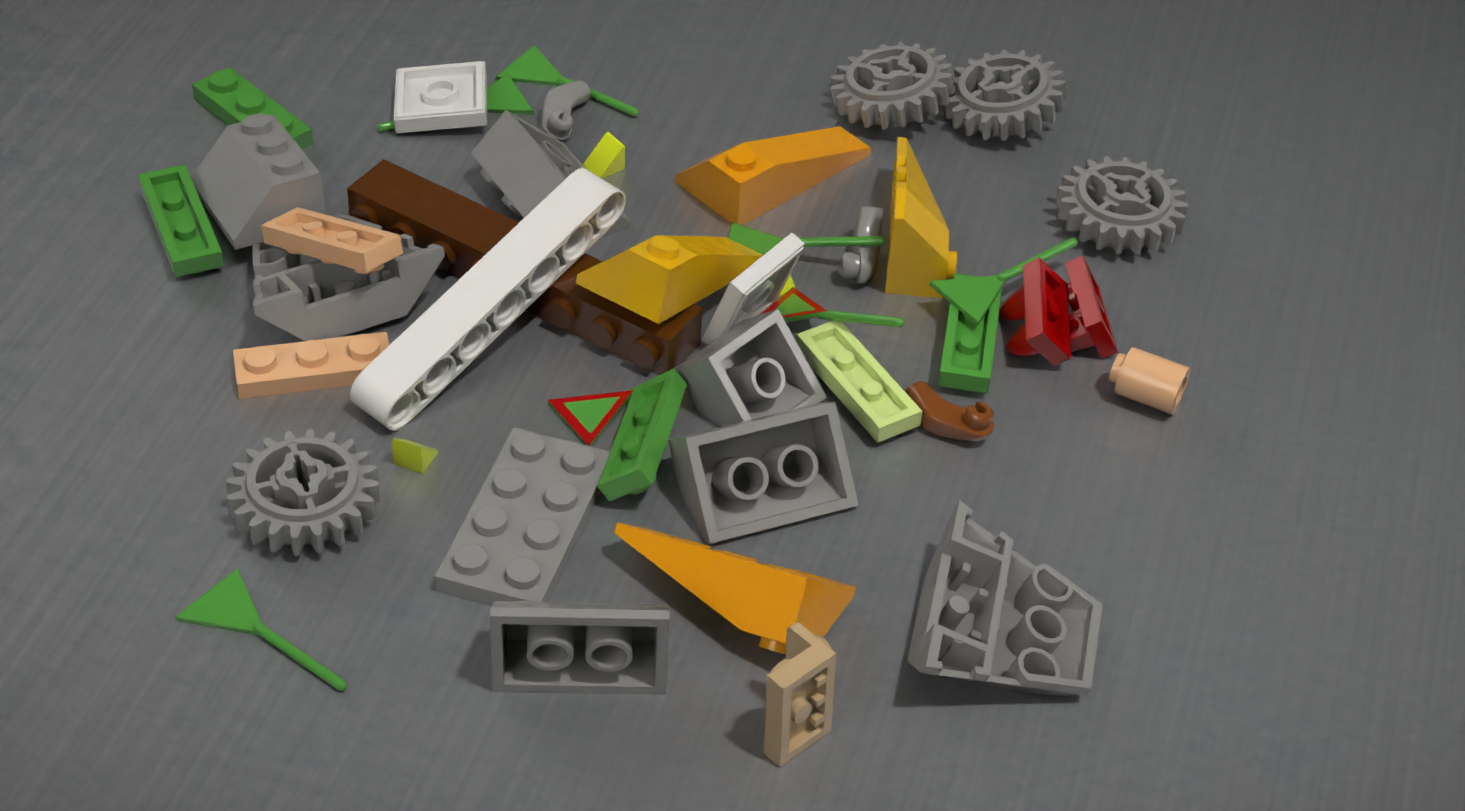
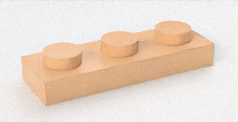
(332, 240)
(305, 364)

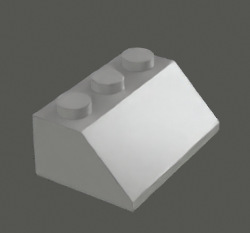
(526, 164)
(255, 177)
(764, 472)
(579, 647)

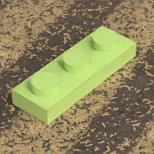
(859, 380)

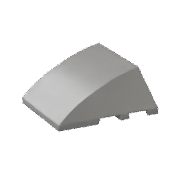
(334, 300)
(1001, 617)

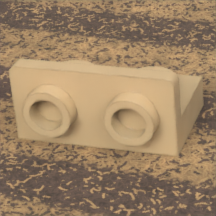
(799, 695)

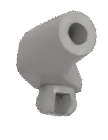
(557, 108)
(863, 259)

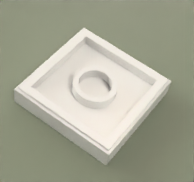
(440, 97)
(755, 287)

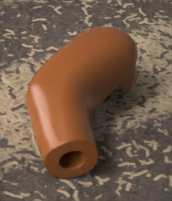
(950, 419)

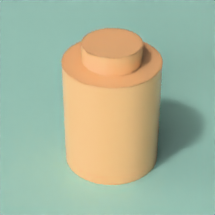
(1150, 379)

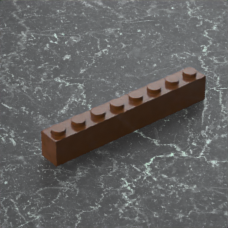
(469, 230)

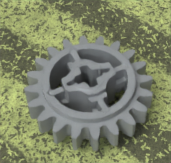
(892, 85)
(1006, 95)
(1122, 205)
(303, 491)

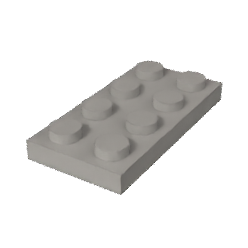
(523, 521)

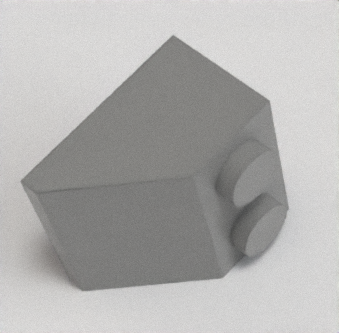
(750, 372)

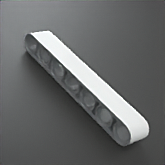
(487, 299)

